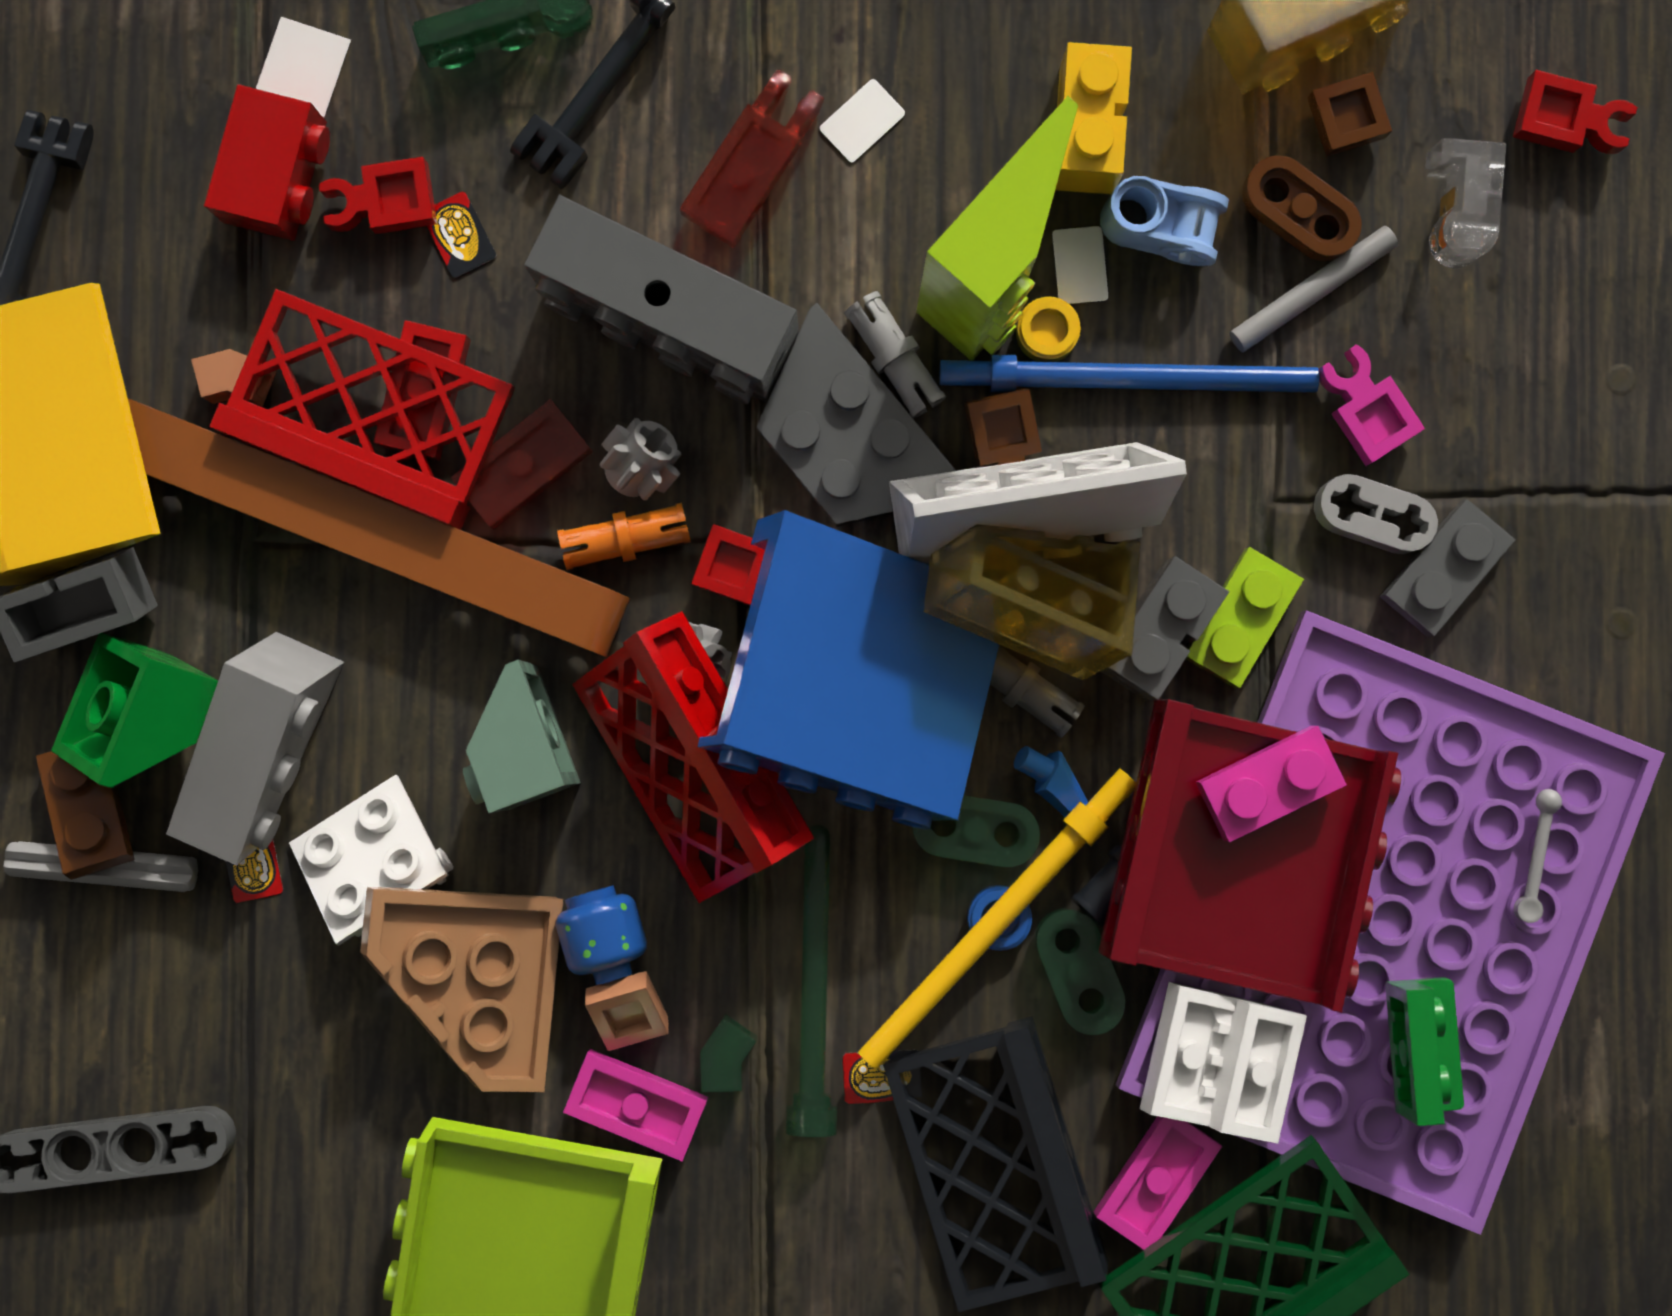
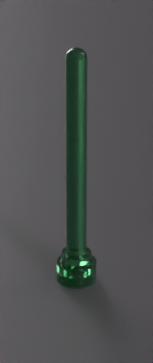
(811, 1108)

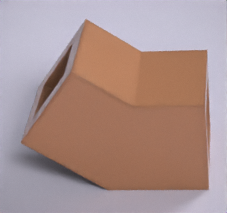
(218, 374)

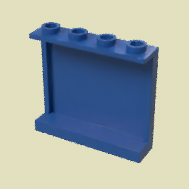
(851, 678)

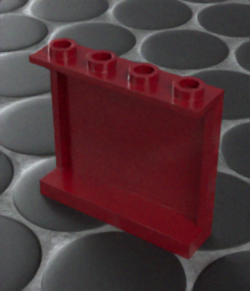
(1254, 911)

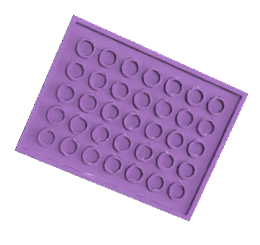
(1445, 909)

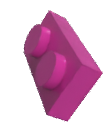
(1270, 783)
(635, 1104)
(1157, 1180)

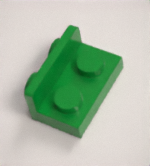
(1424, 1049)

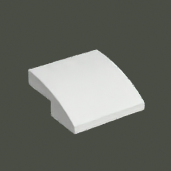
(1223, 1062)

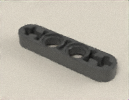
(108, 1154)

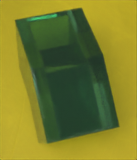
(724, 1056)

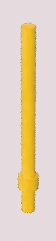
(1083, 826)

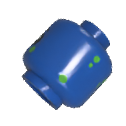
(601, 934)

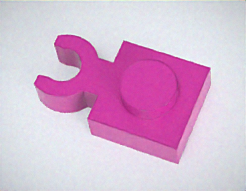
(1374, 415)

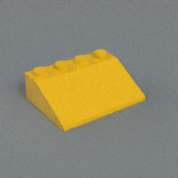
(66, 439)

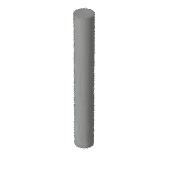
(1313, 288)

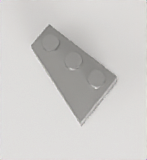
(252, 746)

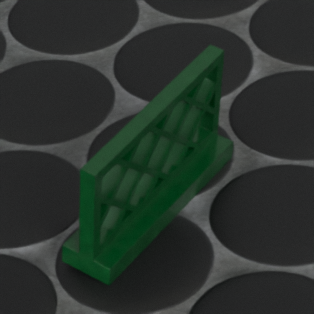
(1334, 1289)

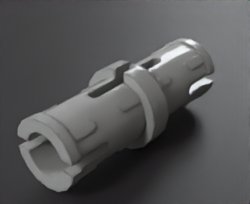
(895, 354)

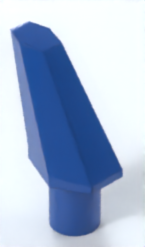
(1053, 778)

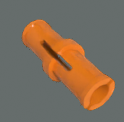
(623, 536)

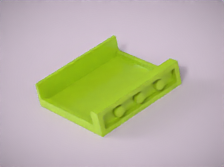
(519, 1225)

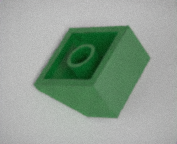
(131, 710)

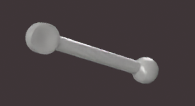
(1529, 907)

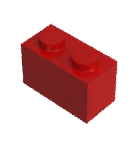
(267, 163)

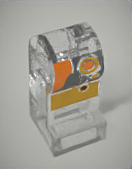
(1469, 198)

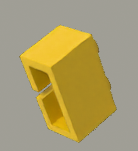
(1099, 83)

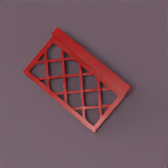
(345, 461)
(691, 697)

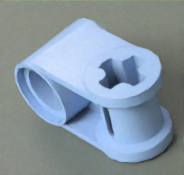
(1178, 220)

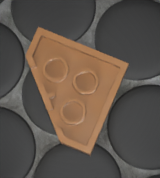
(472, 975)

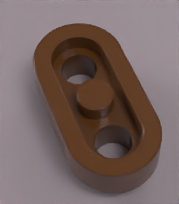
(1304, 203)

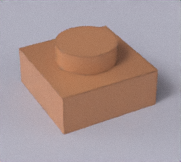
(626, 1011)

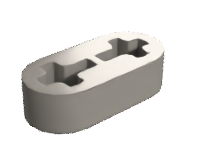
(1380, 500)

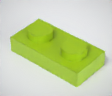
(1245, 619)

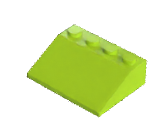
(983, 262)

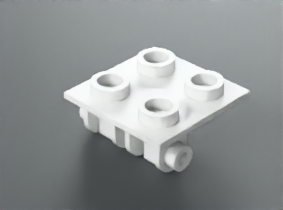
(370, 845)

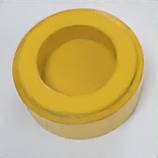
(1048, 329)

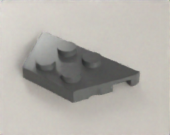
(843, 426)

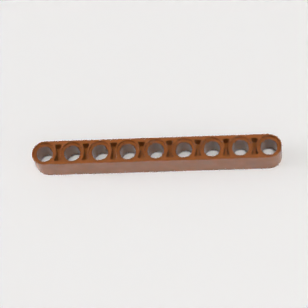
(377, 531)

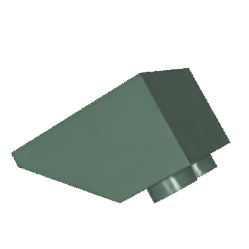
(518, 744)

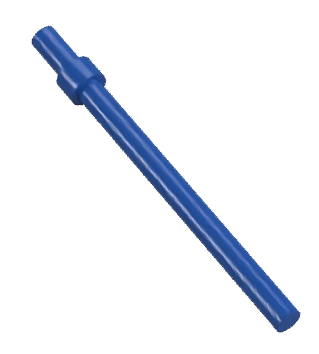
(1005, 373)

